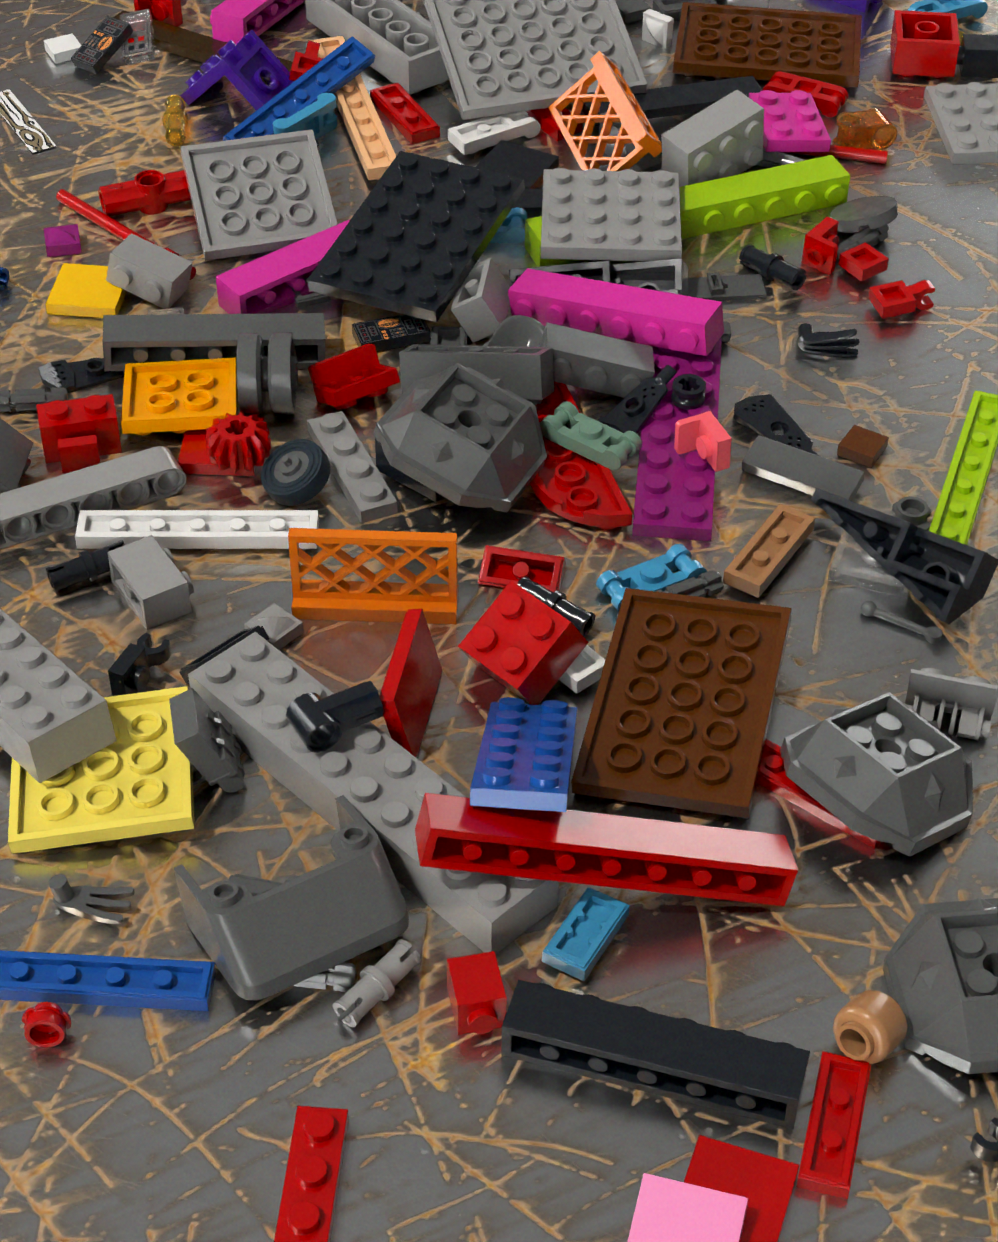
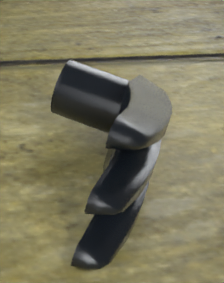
(827, 343)

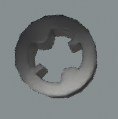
(688, 391)

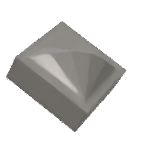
(278, 624)

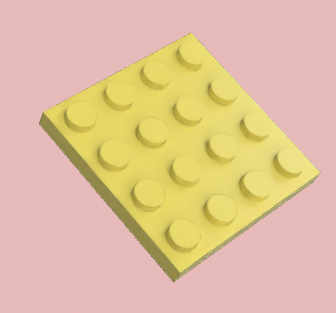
(117, 793)

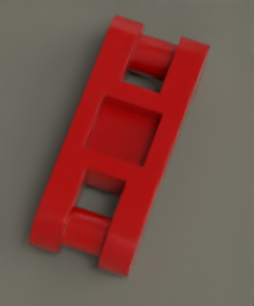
(826, 96)

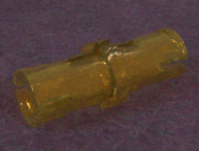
(175, 120)

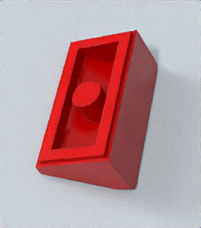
(505, 564)

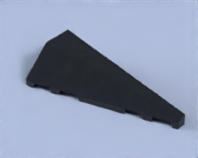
(657, 275)
(934, 568)

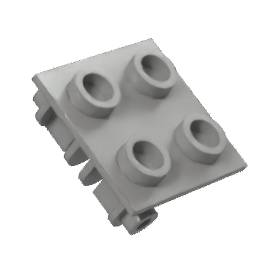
(969, 697)

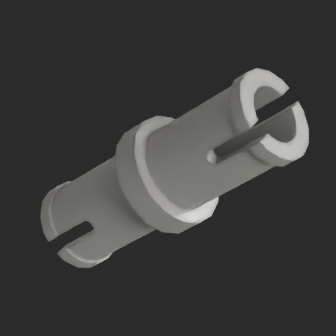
(377, 983)

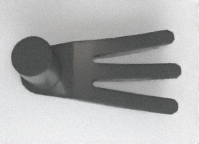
(90, 901)

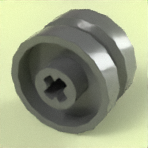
(269, 373)

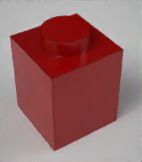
(476, 993)

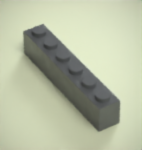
(204, 336)

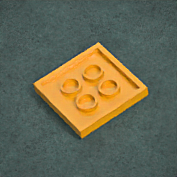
(177, 395)

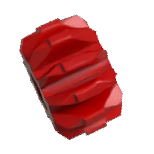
(238, 442)

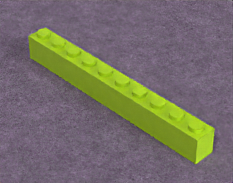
(741, 200)

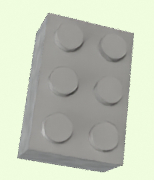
(715, 141)

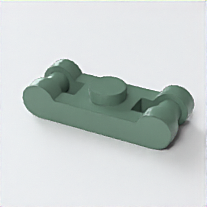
(589, 437)

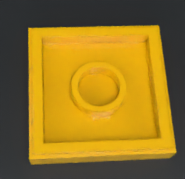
(84, 292)

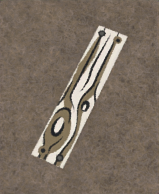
(23, 123)

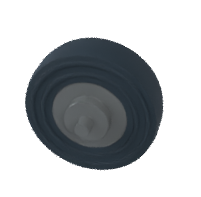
(295, 472)

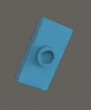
(585, 933)

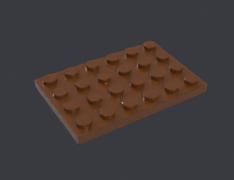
(762, 41)
(684, 703)

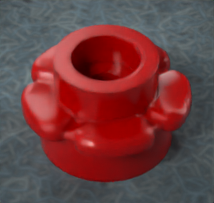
(45, 1024)

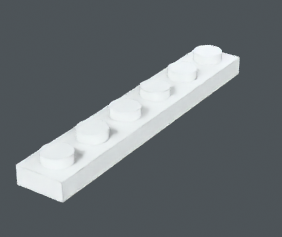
(194, 528)

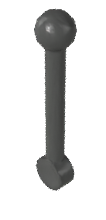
(932, 634)

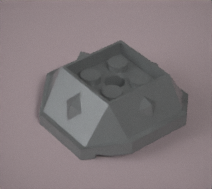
(464, 438)
(884, 773)
(948, 983)

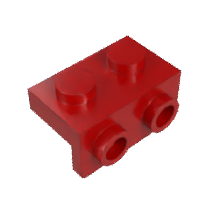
(351, 376)

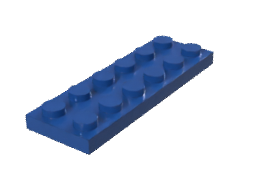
(525, 756)

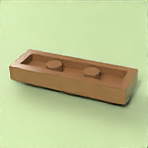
(768, 550)

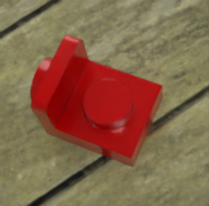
(162, 10)
(822, 246)

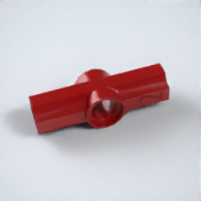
(147, 193)

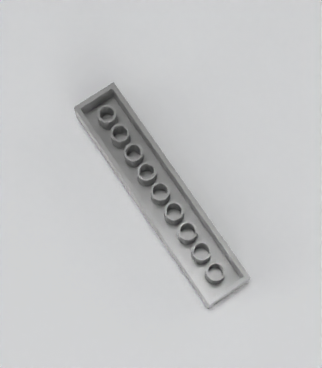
(379, 777)

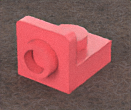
(707, 437)

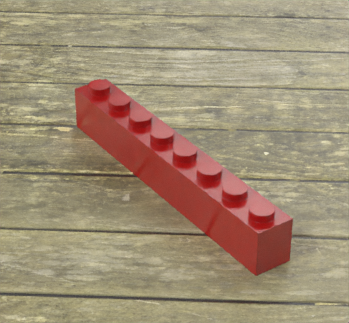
(605, 851)

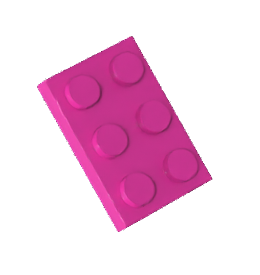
(791, 122)

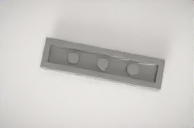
(353, 467)

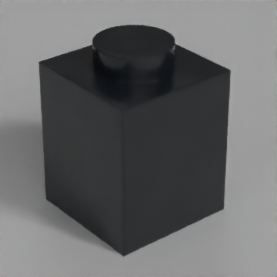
(978, 56)

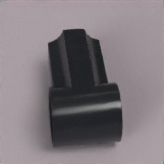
(323, 720)

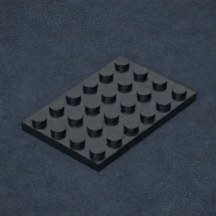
(417, 236)

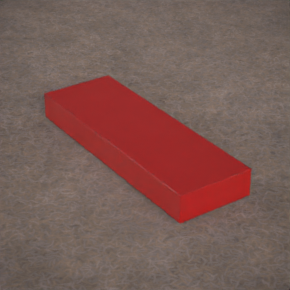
(405, 113)
(834, 1125)

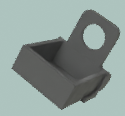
(206, 742)

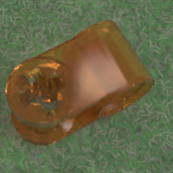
(865, 130)

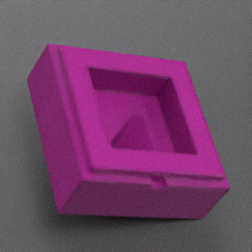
(62, 240)

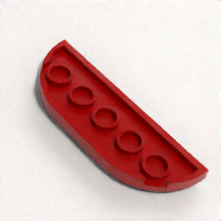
(574, 484)

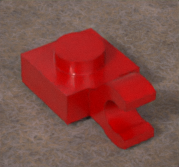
(304, 61)
(898, 299)

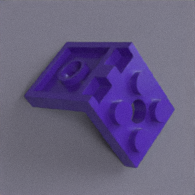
(243, 66)

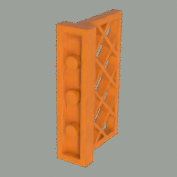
(621, 103)
(373, 598)

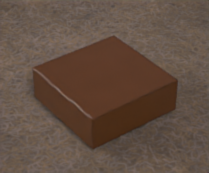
(862, 446)

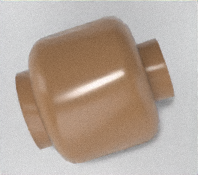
(870, 1026)

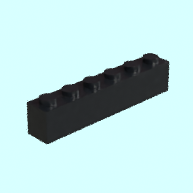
(655, 1053)

